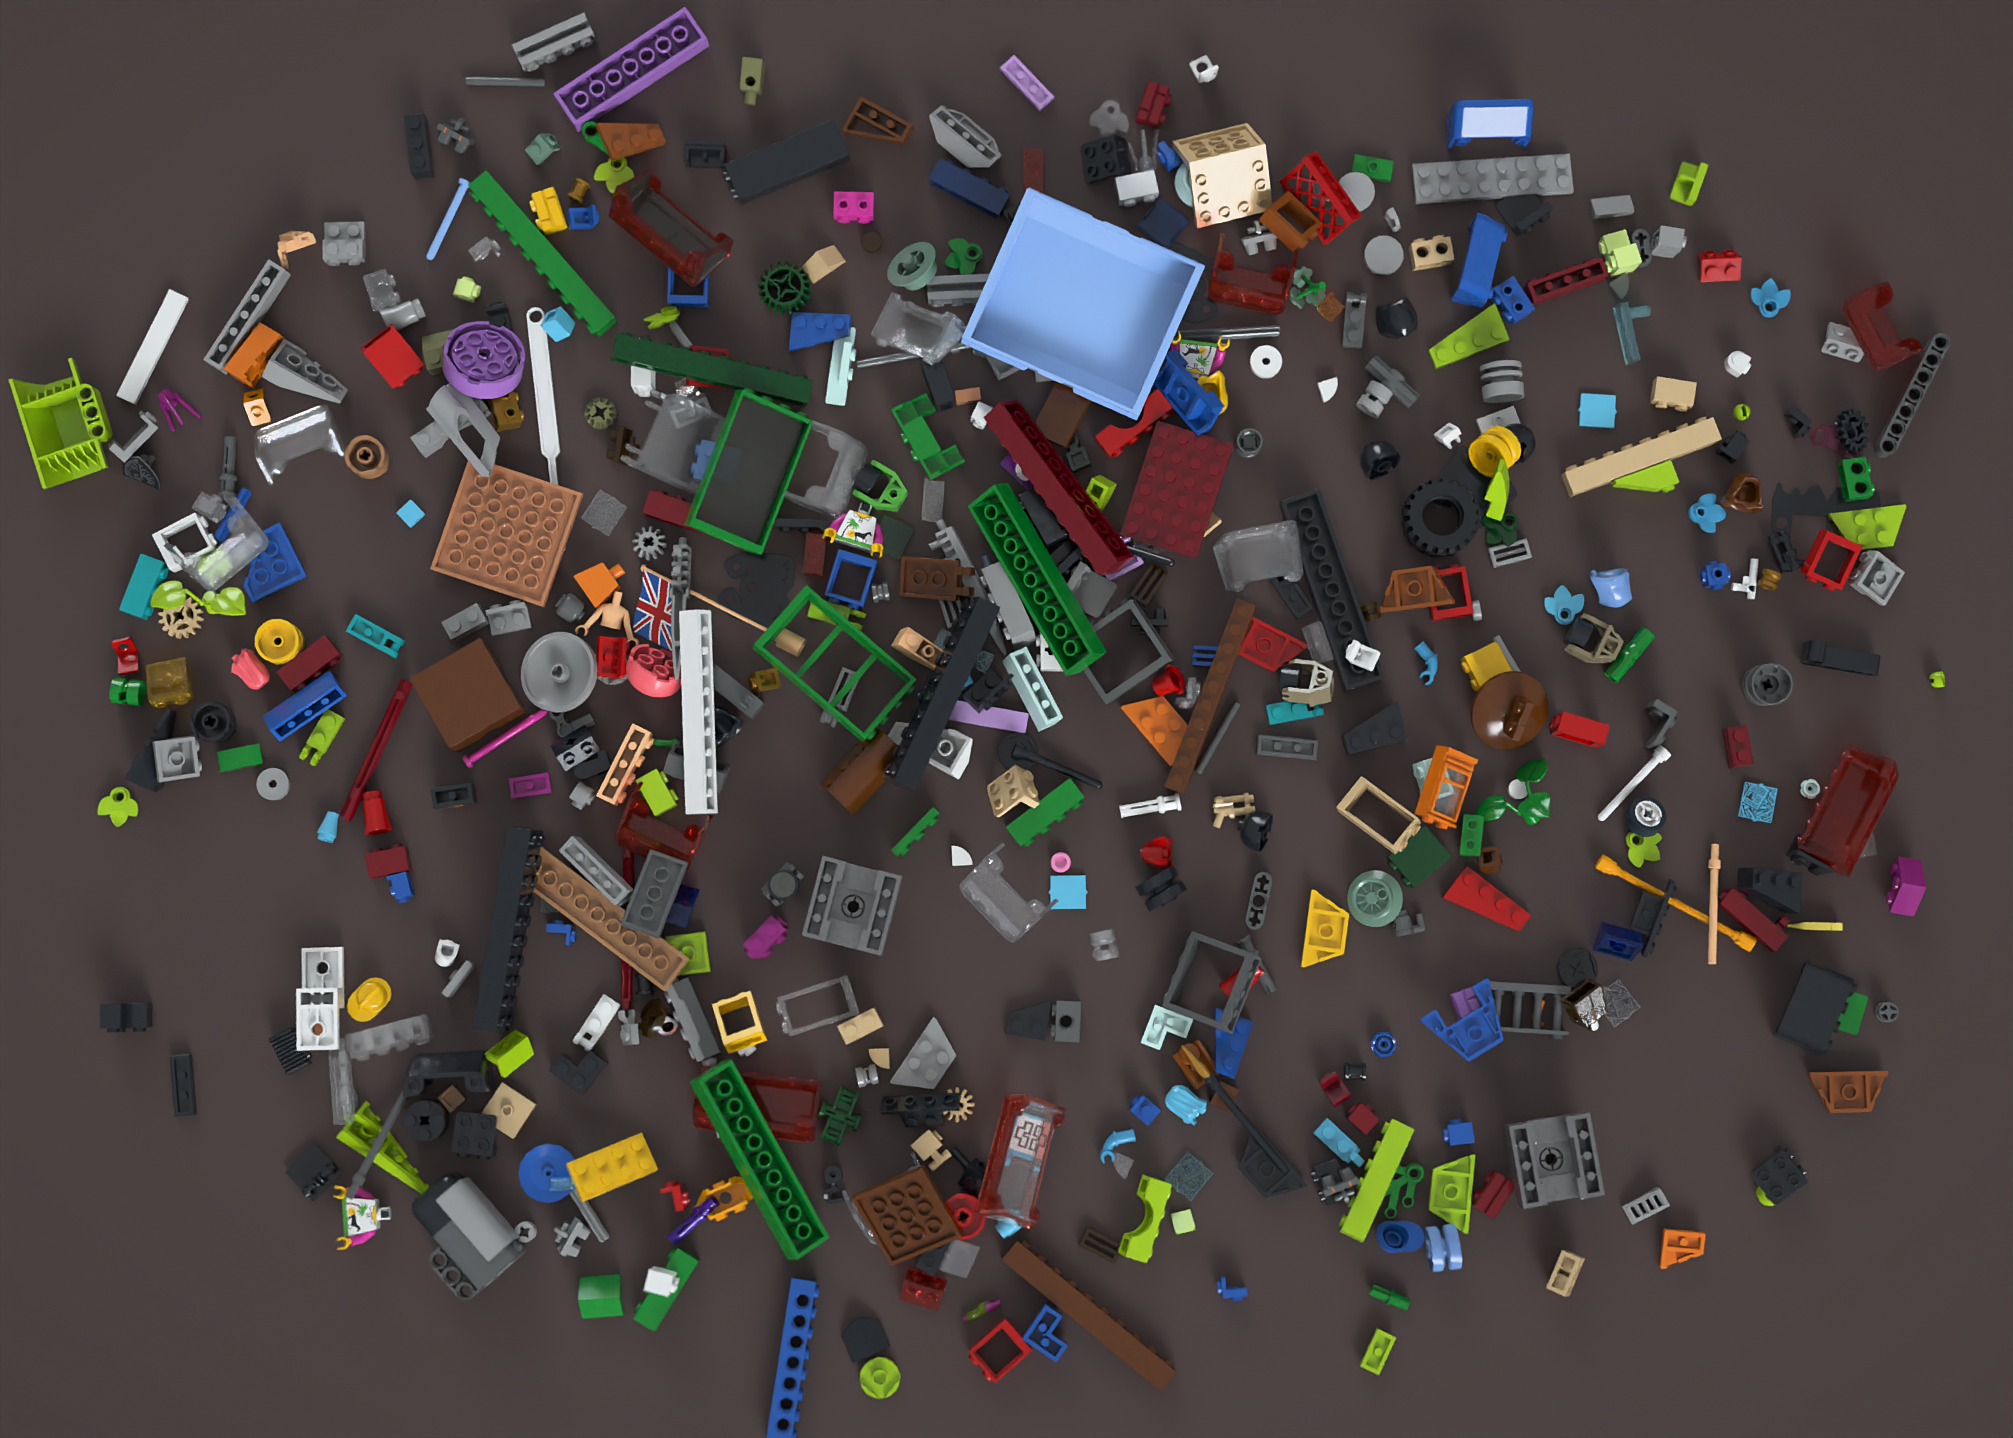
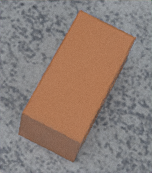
(968, 396)

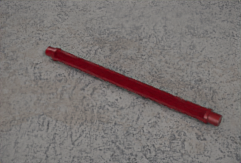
(626, 969)

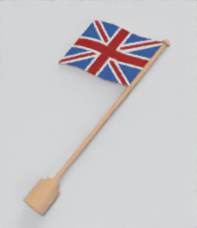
(653, 614)

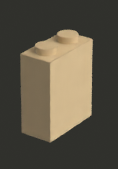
(860, 1025)

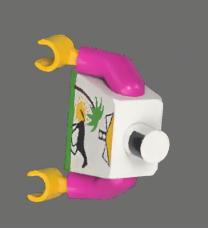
(1202, 357)
(857, 530)
(360, 1216)

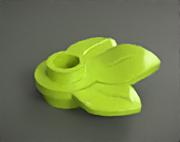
(612, 175)
(667, 315)
(118, 809)
(1644, 849)

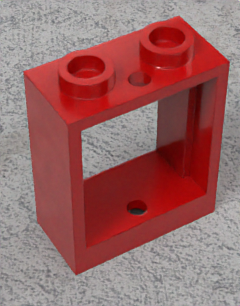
(1816, 552)
(1458, 612)
(1579, 729)
(976, 1359)

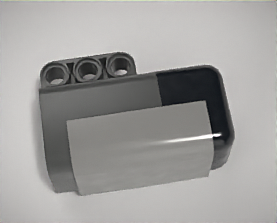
(470, 1234)

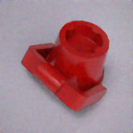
(1169, 681)

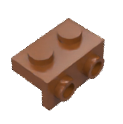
(1189, 1070)

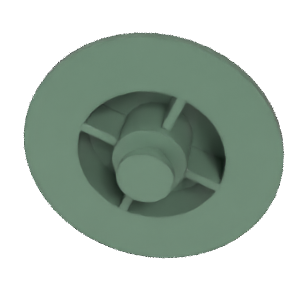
(913, 266)
(1375, 898)

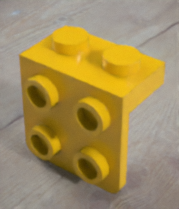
(1484, 664)

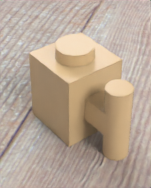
(927, 1146)

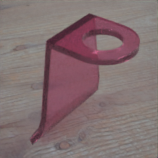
(1830, 441)

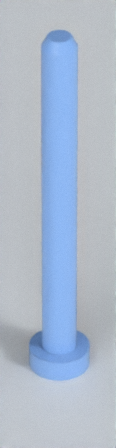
(448, 218)

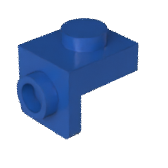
(1168, 156)
(582, 217)
(558, 927)
(1234, 1293)

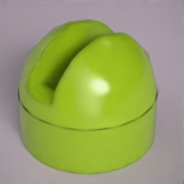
(1738, 413)
(1939, 679)

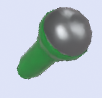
(667, 743)

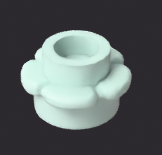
(1815, 788)

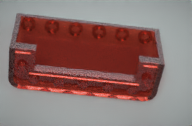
(1849, 809)
(785, 1103)

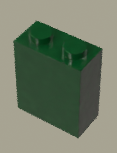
(1418, 858)

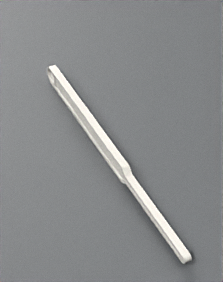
(544, 393)

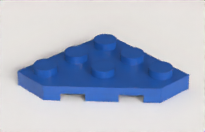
(274, 567)

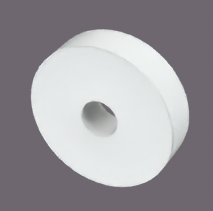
(1269, 353)

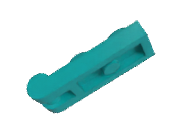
(374, 635)
(1290, 711)

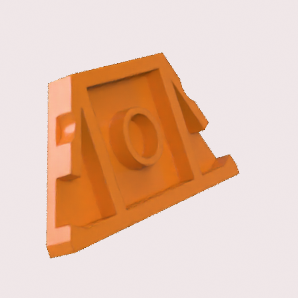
(1159, 725)

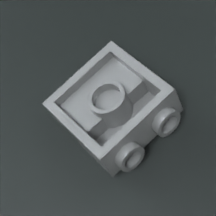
(344, 243)
(1875, 576)
(177, 758)

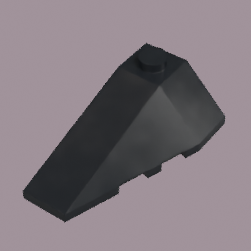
(143, 767)

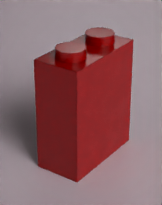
(392, 357)

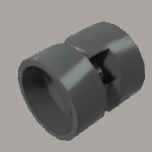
(1248, 443)

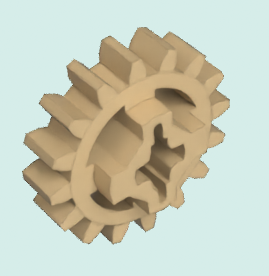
(177, 623)

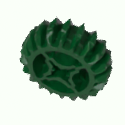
(777, 284)

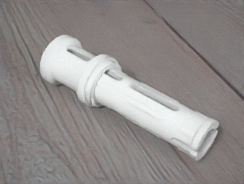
(1160, 804)

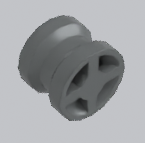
(880, 591)
(827, 718)
(1891, 1012)

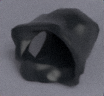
(1396, 319)
(725, 725)

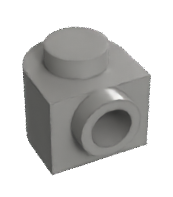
(582, 795)

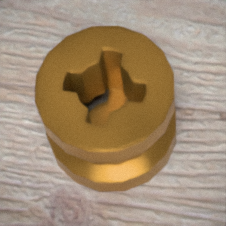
(1769, 579)

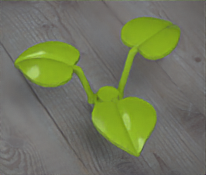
(172, 595)

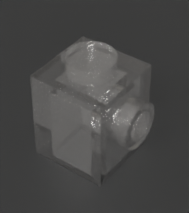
(210, 507)

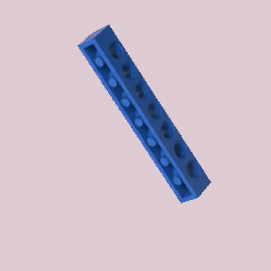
(798, 1287)

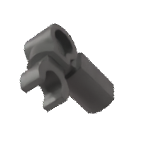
(565, 728)

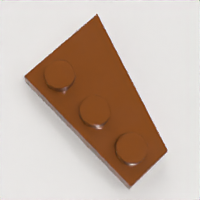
(629, 138)

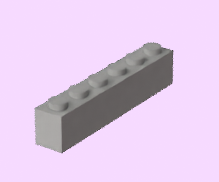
(247, 315)

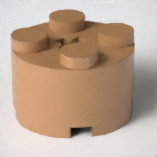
(358, 450)

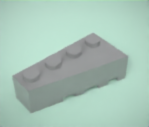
(1012, 612)

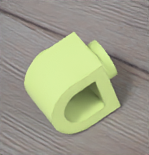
(466, 289)

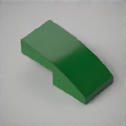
(239, 757)

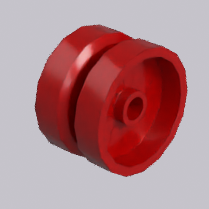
(966, 1203)

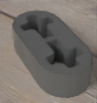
(1645, 246)

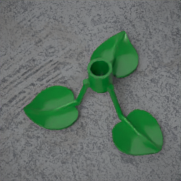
(1533, 808)

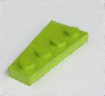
(1474, 337)

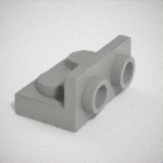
(509, 617)

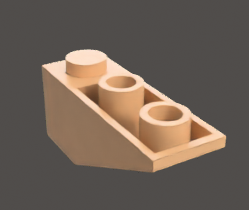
(916, 647)

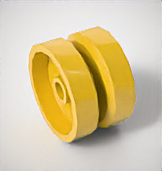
(1491, 446)
(268, 637)

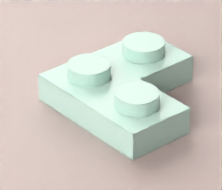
(1161, 1022)

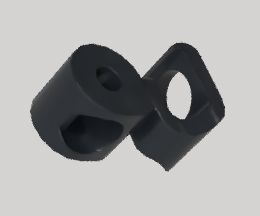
(832, 1176)

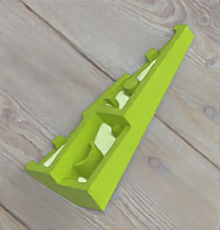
(389, 1157)

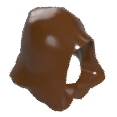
(1744, 494)

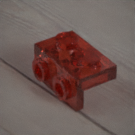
(923, 1289)

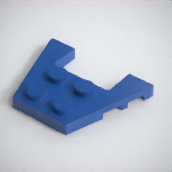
(1475, 1031)

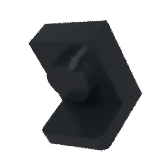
(499, 315)
(1797, 418)

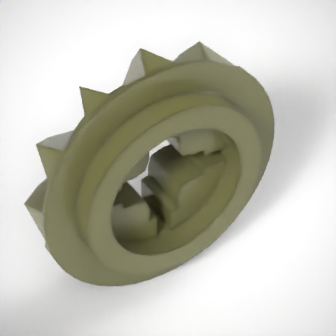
(609, 414)

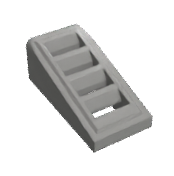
(1649, 1195)

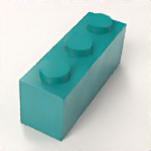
(143, 583)

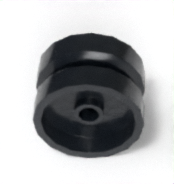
(1160, 887)

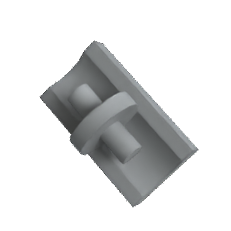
(1250, 242)
(568, 1236)

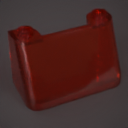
(1875, 330)

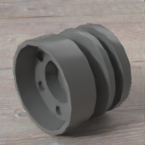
(1775, 677)

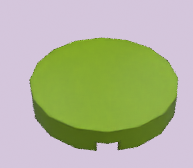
(879, 1377)

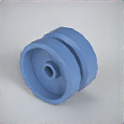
(1443, 1247)

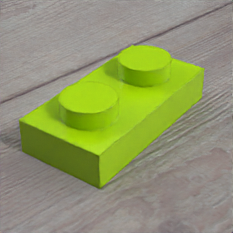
(1377, 1351)

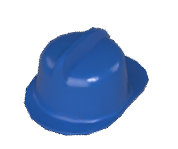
(1399, 1236)

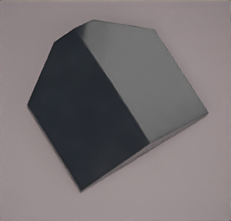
(864, 1338)

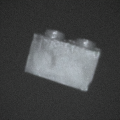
(1192, 692)

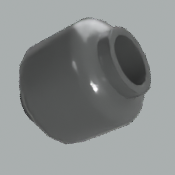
(570, 607)

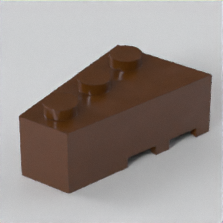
(876, 123)

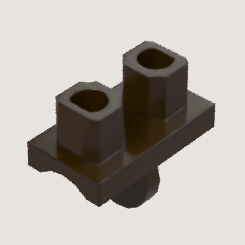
(622, 437)

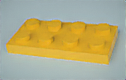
(611, 1167)

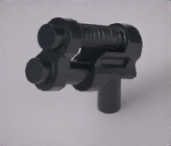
(1786, 561)

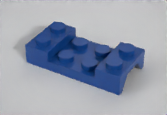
(1186, 395)

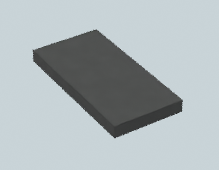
(654, 894)

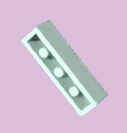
(1032, 689)

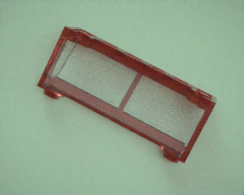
(1018, 1160)

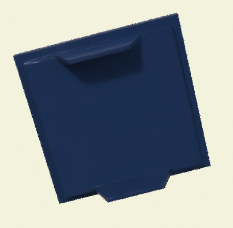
(1163, 223)

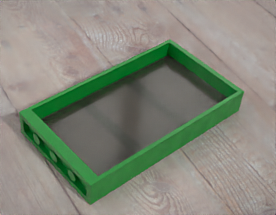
(749, 471)

